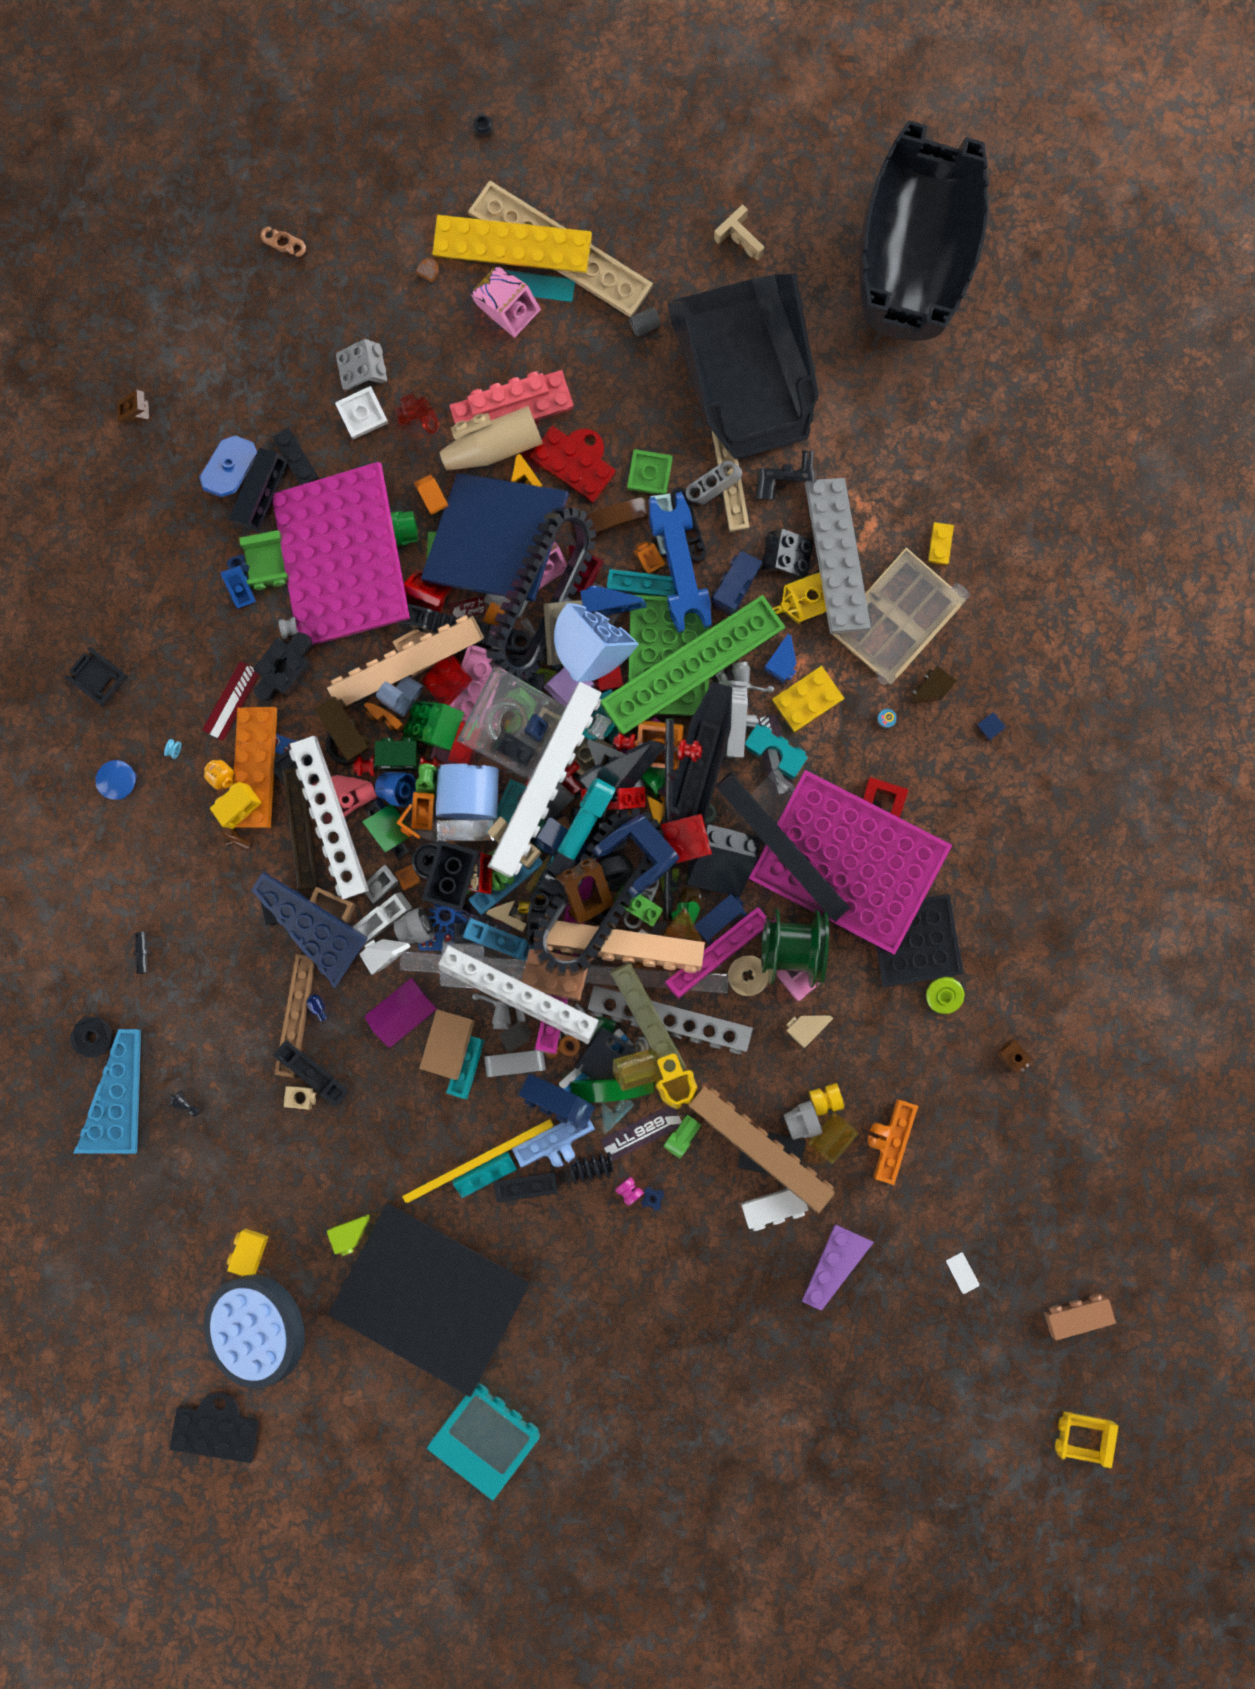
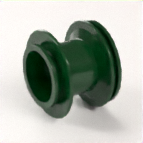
(796, 947)

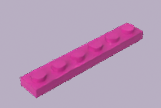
(719, 952)

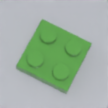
(649, 472)

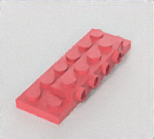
(542, 393)

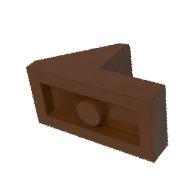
(133, 407)

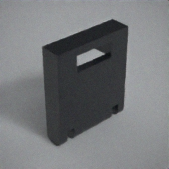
(94, 675)
(599, 1057)

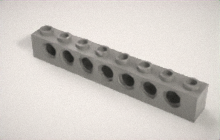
(741, 1033)

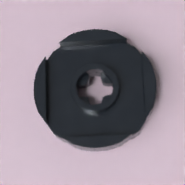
(88, 1048)

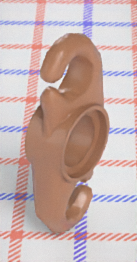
(292, 241)

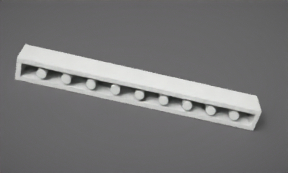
(544, 780)

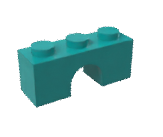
(762, 740)

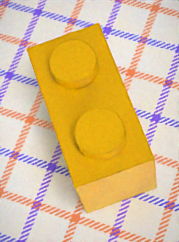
(235, 805)
(247, 1252)

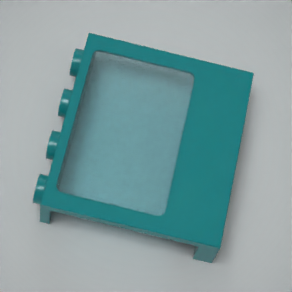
(484, 1441)

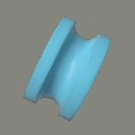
(172, 748)

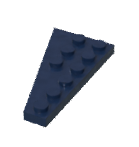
(317, 932)

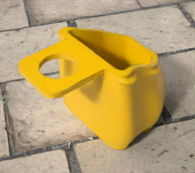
(676, 1086)

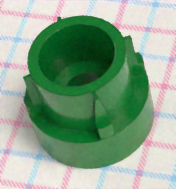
(404, 527)

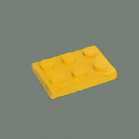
(808, 699)

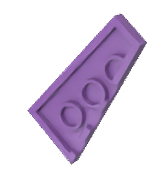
(837, 1261)

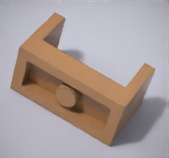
(333, 904)

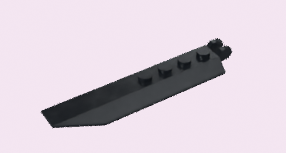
(711, 729)

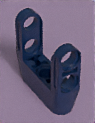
(650, 842)

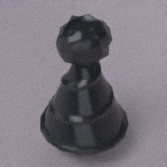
(180, 1102)

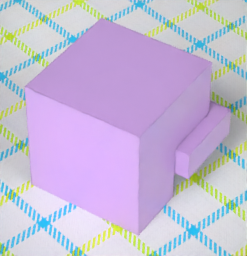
(562, 686)

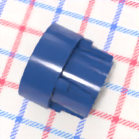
(396, 788)

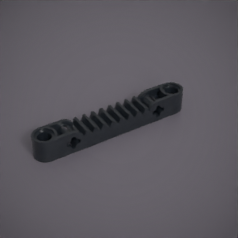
(434, 620)

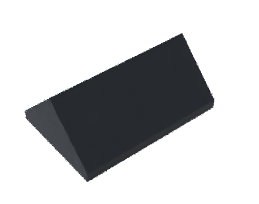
(450, 875)

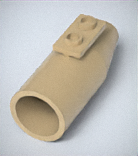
(489, 441)

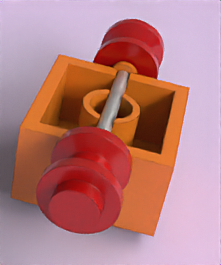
(656, 732)

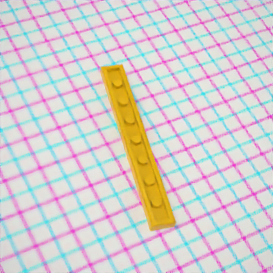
(478, 1160)

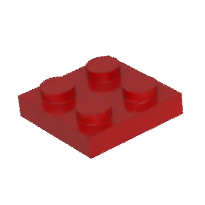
(447, 680)
(687, 837)

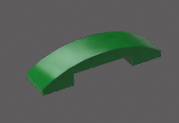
(607, 1090)

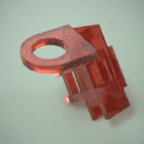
(419, 409)

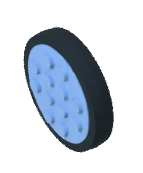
(254, 1331)

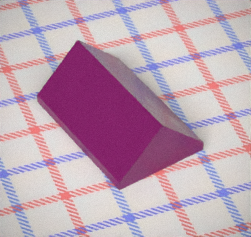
(400, 1013)

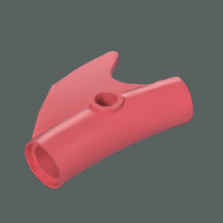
(355, 789)

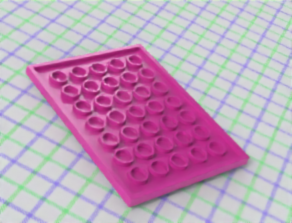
(341, 554)
(863, 853)

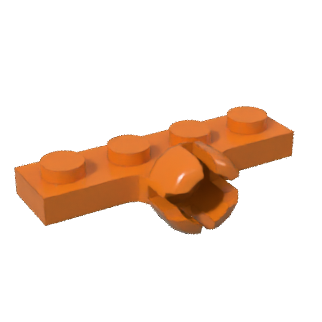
(892, 1141)

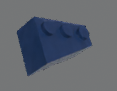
(735, 583)
(551, 836)

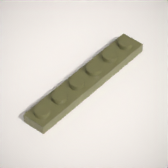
(646, 1015)

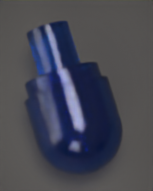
(316, 1006)

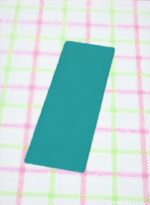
(547, 286)

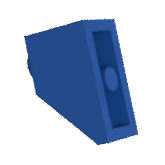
(783, 661)

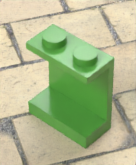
(265, 560)

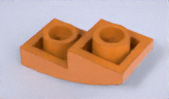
(380, 714)

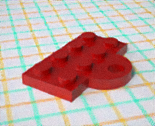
(574, 461)

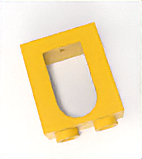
(1108, 1442)

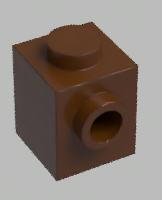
(1014, 1056)

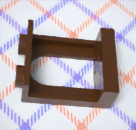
(594, 905)

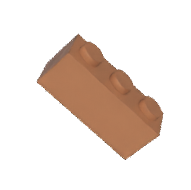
(1079, 1317)

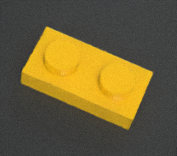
(940, 543)

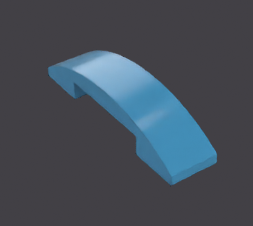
(484, 902)
(497, 939)

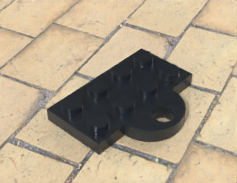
(215, 1430)

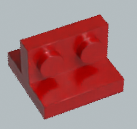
(425, 594)

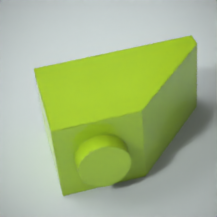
(347, 1235)

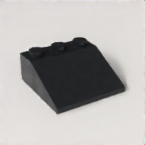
(729, 863)

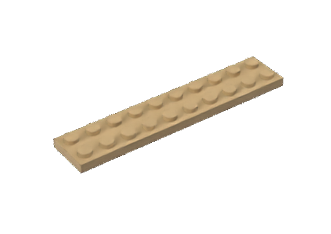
(604, 276)

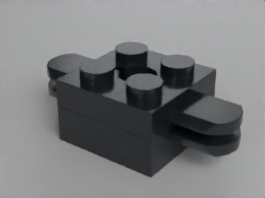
(283, 666)

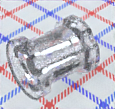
(599, 727)

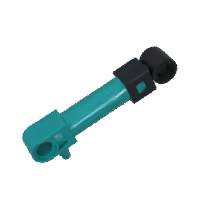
(591, 808)

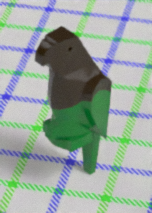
(689, 899)

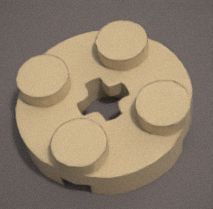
(737, 980)

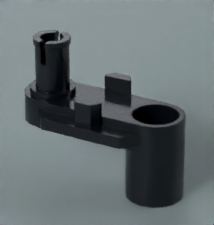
(767, 477)

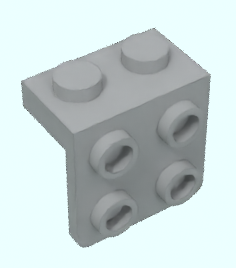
(361, 363)

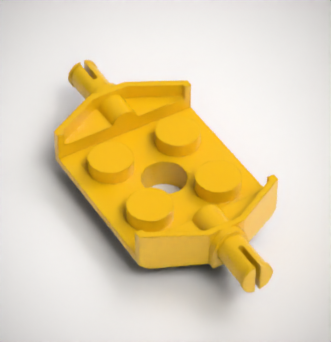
(795, 599)

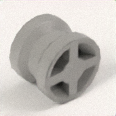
(288, 627)

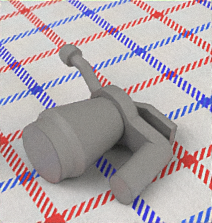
(741, 673)
(501, 1017)

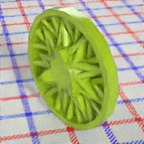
(945, 995)

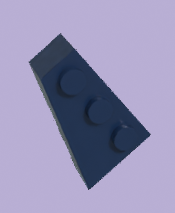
(556, 1101)

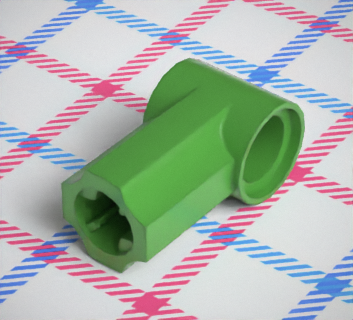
(680, 1139)

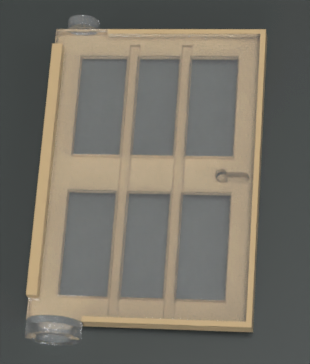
(904, 613)

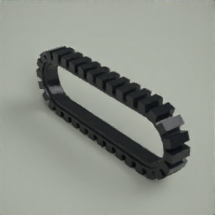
(523, 586)
(610, 920)

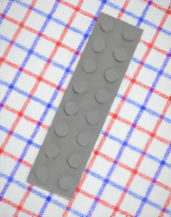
(837, 556)

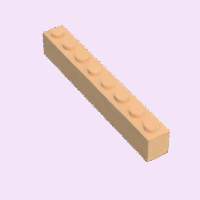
(407, 661)
(629, 947)

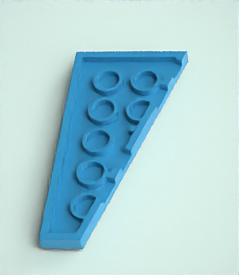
(115, 1106)

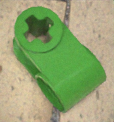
(427, 779)

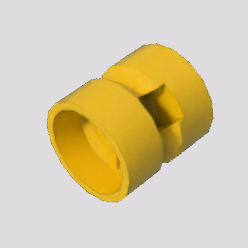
(826, 1100)

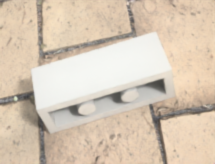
(772, 1208)

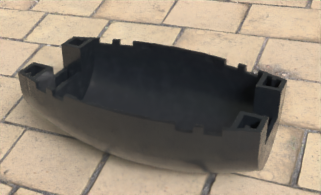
(922, 234)

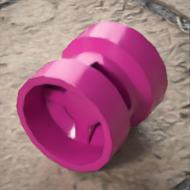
(629, 1191)

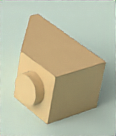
(806, 1028)

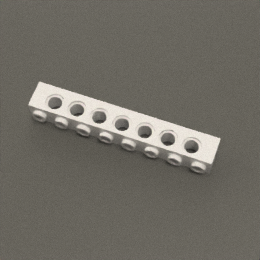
(298, 752)
(518, 994)

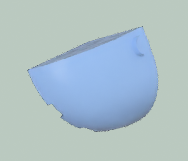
(590, 644)

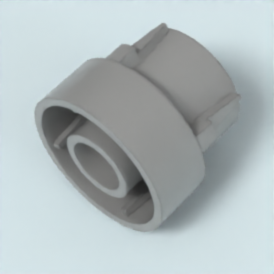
(414, 927)
(803, 1121)

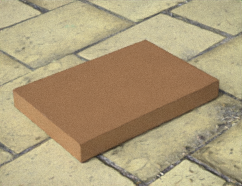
(447, 1044)

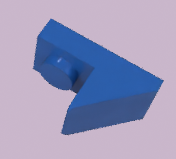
(238, 587)

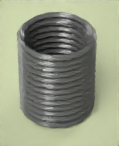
(645, 321)

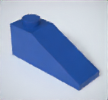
(609, 601)

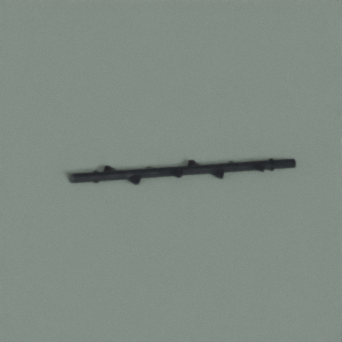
(670, 810)

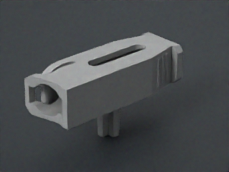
(739, 719)

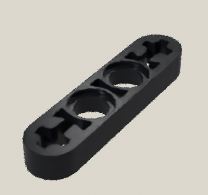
(700, 546)

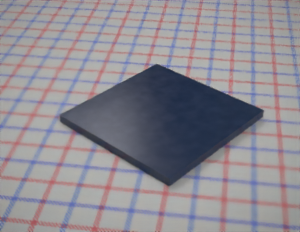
(488, 534)

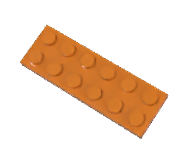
(256, 760)

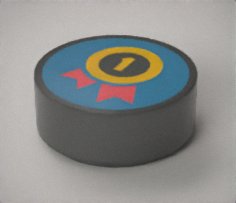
(886, 718)

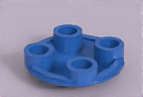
(115, 780)

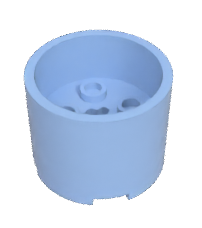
(467, 792)

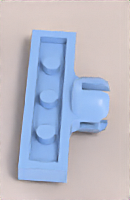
(552, 1144)

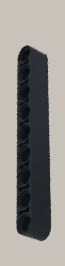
(783, 847)

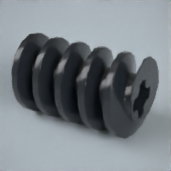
(592, 1168)

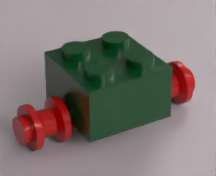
(394, 756)

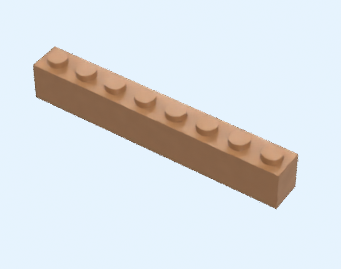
(761, 1149)

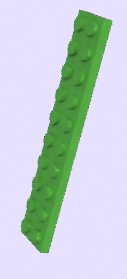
(692, 665)

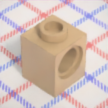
(290, 1097)

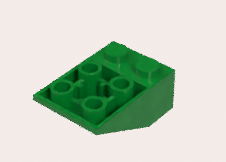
(433, 724)

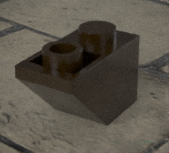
(935, 686)

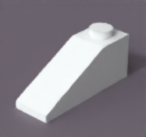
(382, 953)

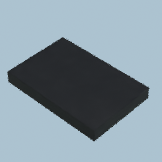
(791, 1146)

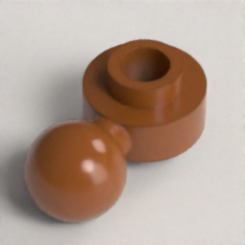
(562, 1047)

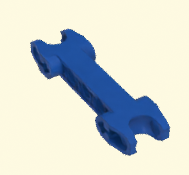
(687, 596)

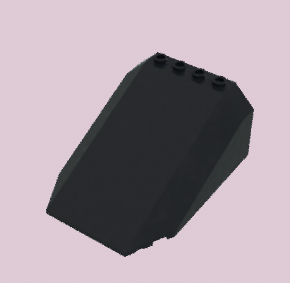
(749, 361)

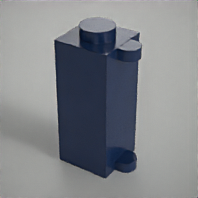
(720, 917)

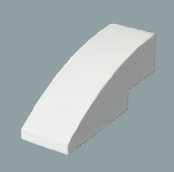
(383, 916)

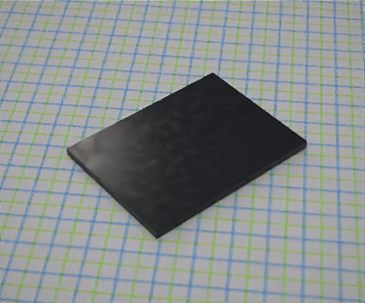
(429, 1299)

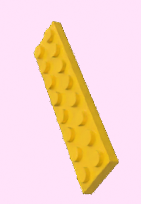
(512, 244)

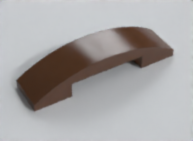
(619, 514)

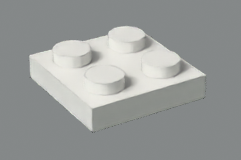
(361, 412)

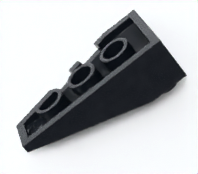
(625, 770)

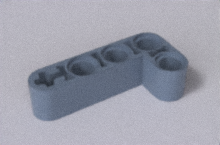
(401, 697)

